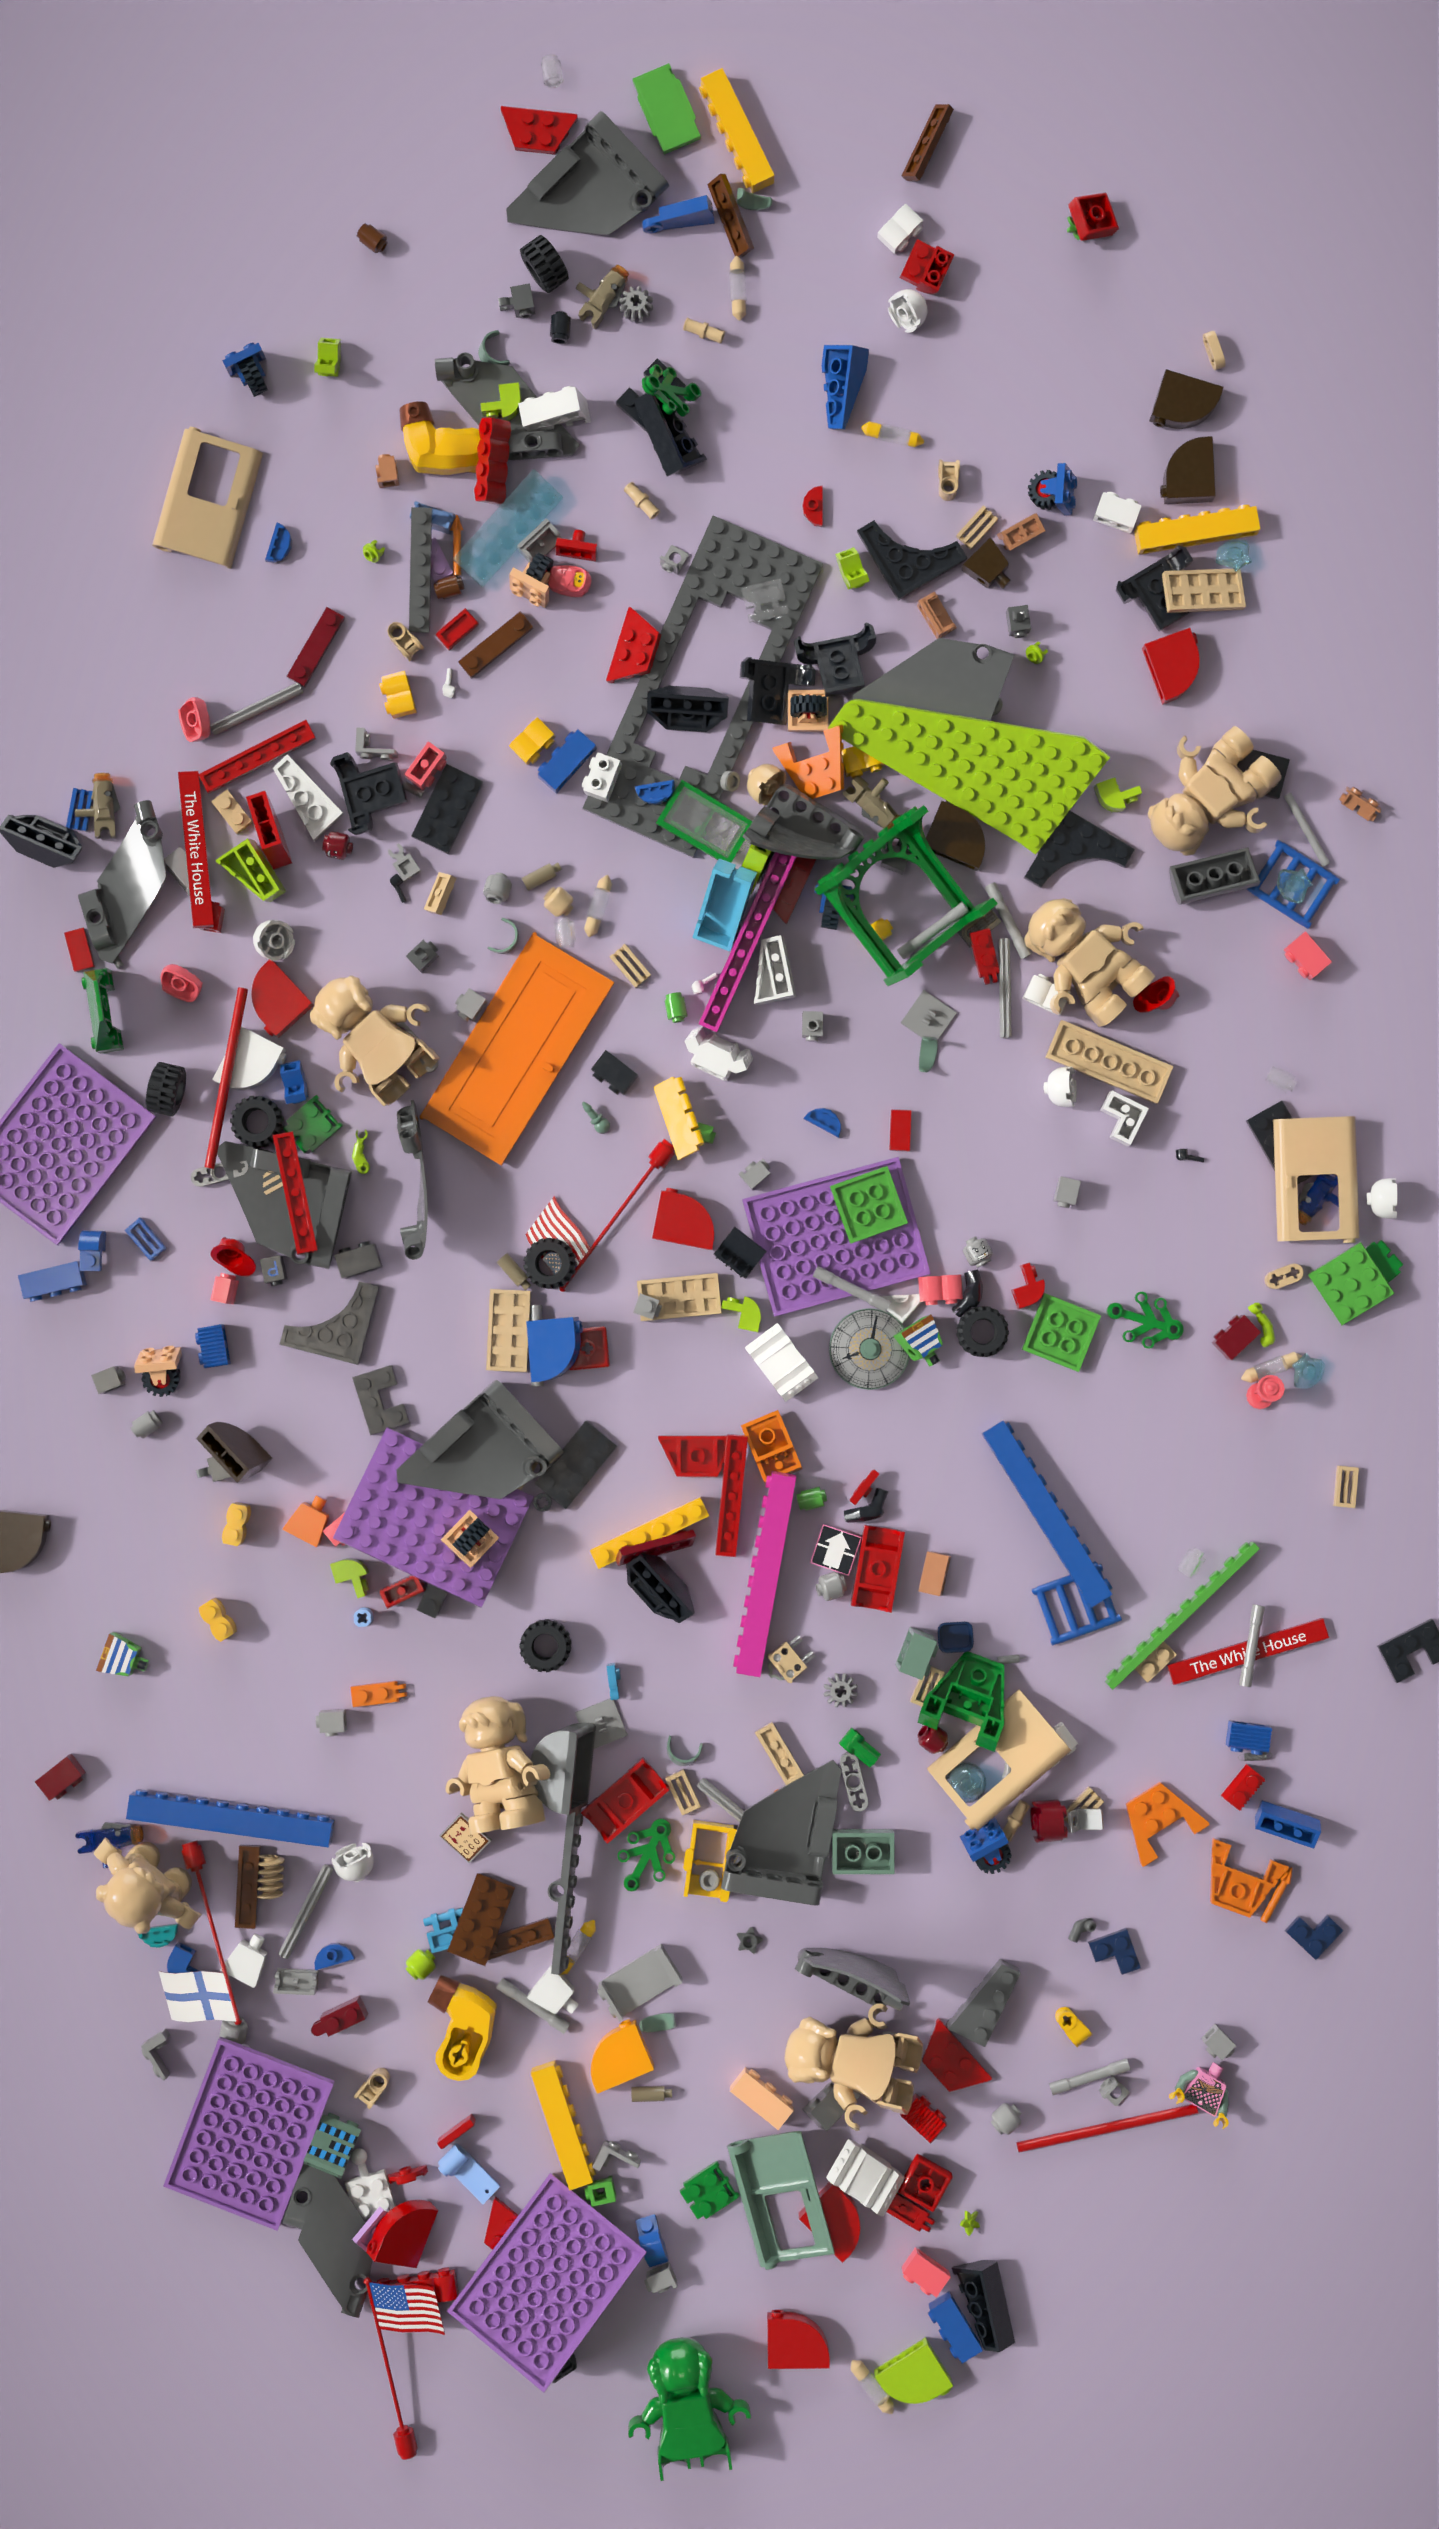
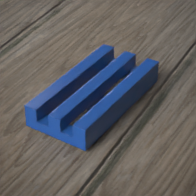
(82, 792)
(157, 1252)

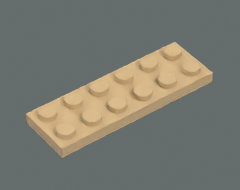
(1109, 1062)

